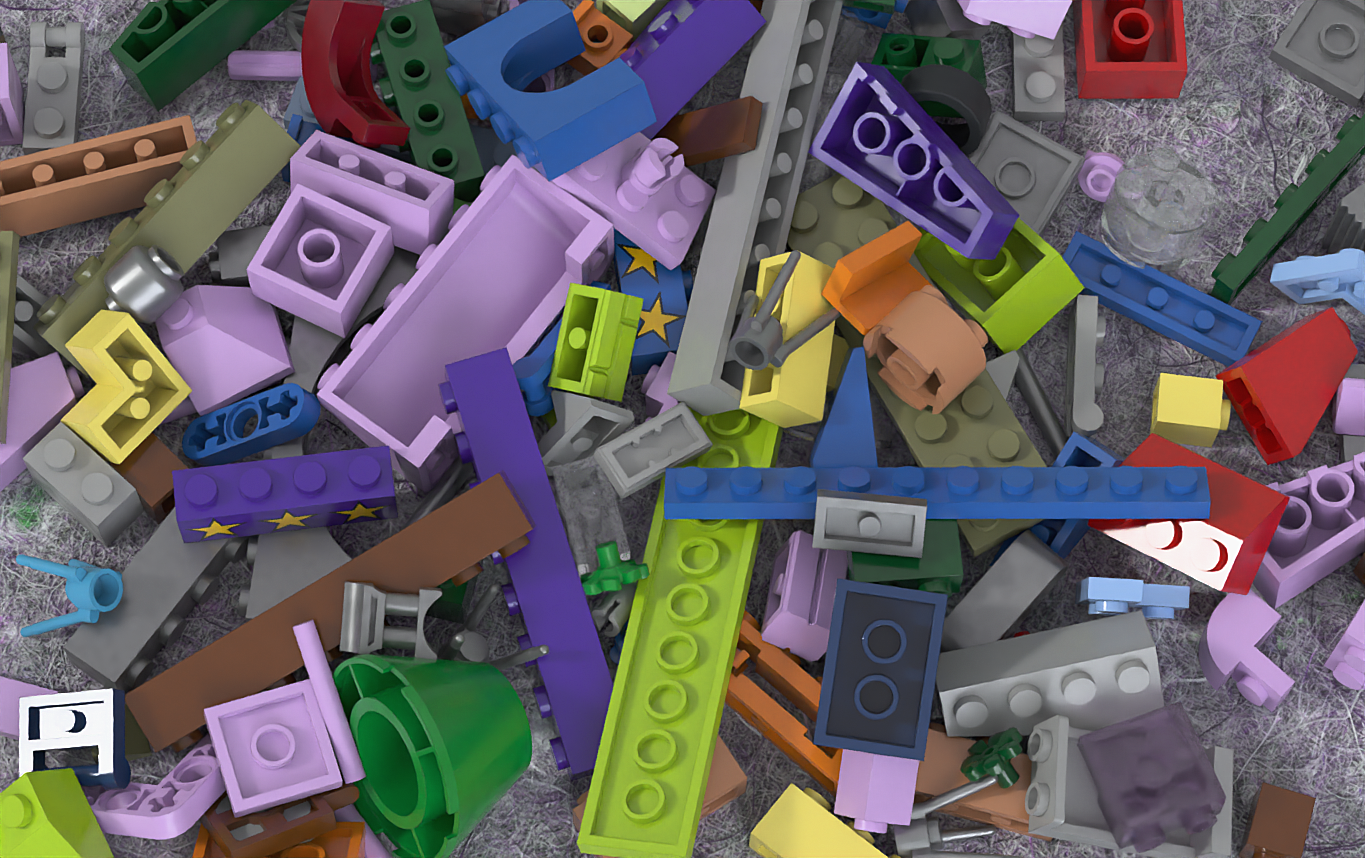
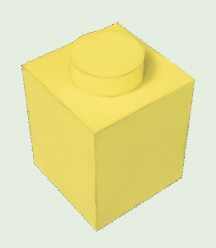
(1189, 409)

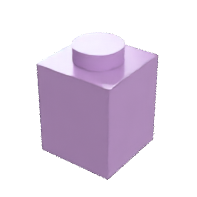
(876, 790)

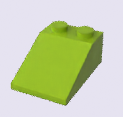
(1004, 295)
(49, 818)

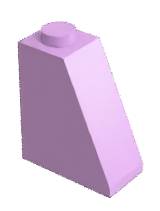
(38, 399)

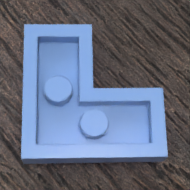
(1323, 278)
(1115, 595)

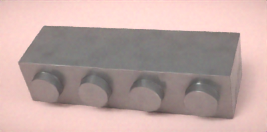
(156, 598)

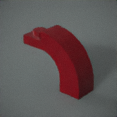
(338, 74)

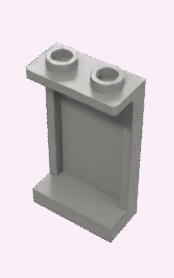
(1065, 797)

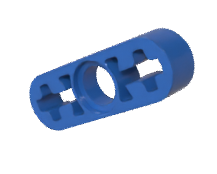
(271, 430)

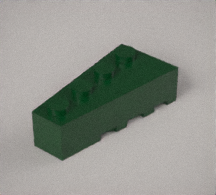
(184, 39)

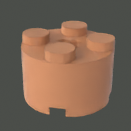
(927, 350)

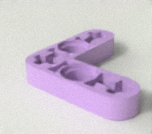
(164, 808)

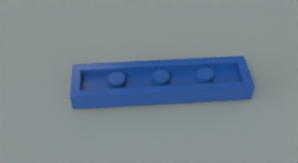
(1161, 302)

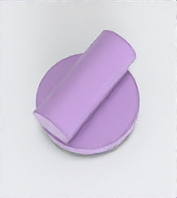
(1098, 174)

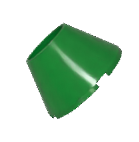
(433, 744)

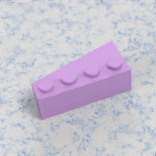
(1317, 530)

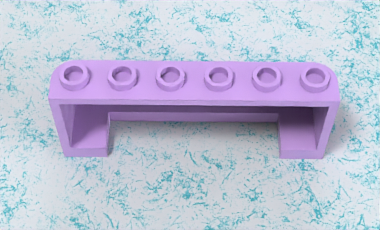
(482, 289)

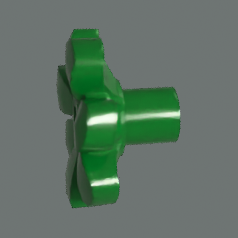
(612, 571)

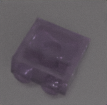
(1152, 777)

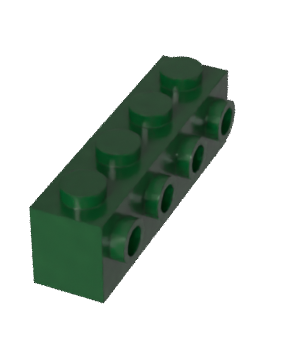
(425, 97)

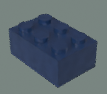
(880, 669)

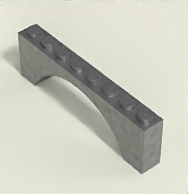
(297, 558)

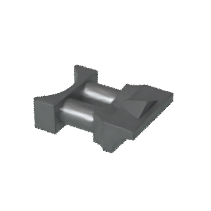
(364, 619)

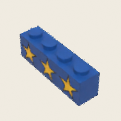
(663, 305)

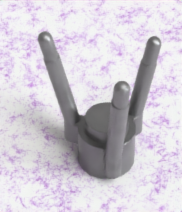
(760, 337)
(472, 646)
(925, 833)

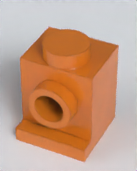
(594, 25)

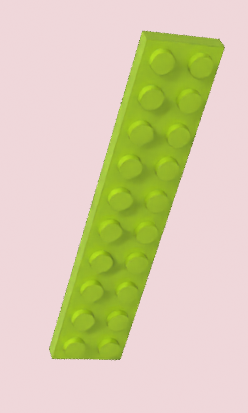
(676, 664)

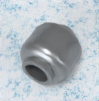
(144, 283)

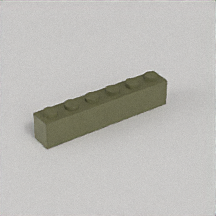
(180, 214)

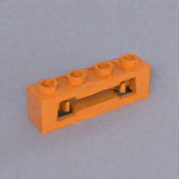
(769, 718)

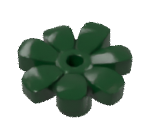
(994, 758)

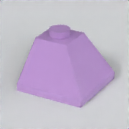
(223, 344)

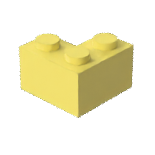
(132, 386)

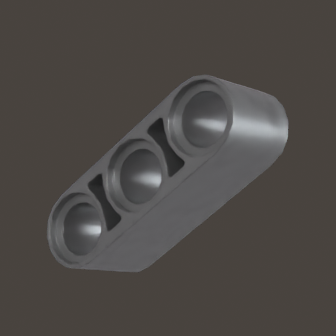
(1004, 594)

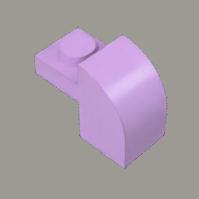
(1231, 650)

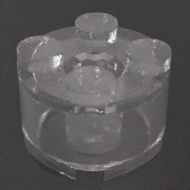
(1157, 210)

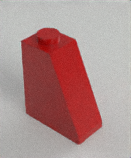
(1289, 383)

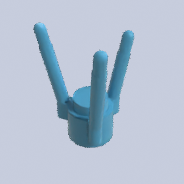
(87, 587)

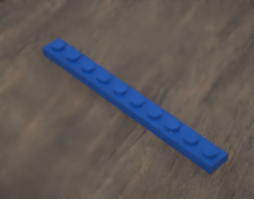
(949, 491)

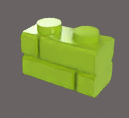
(595, 342)

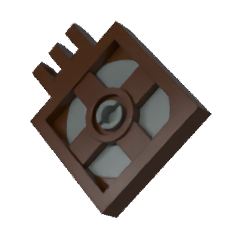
(276, 827)

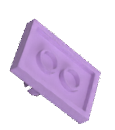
(644, 195)

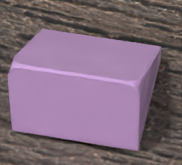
(1349, 407)

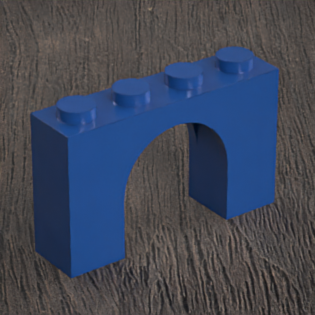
(556, 126)

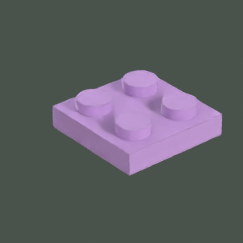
(272, 748)

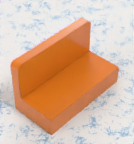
(875, 278)

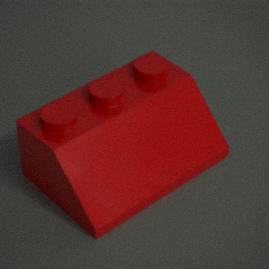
(1213, 550)

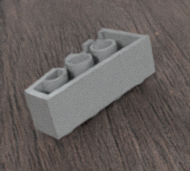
(1081, 671)

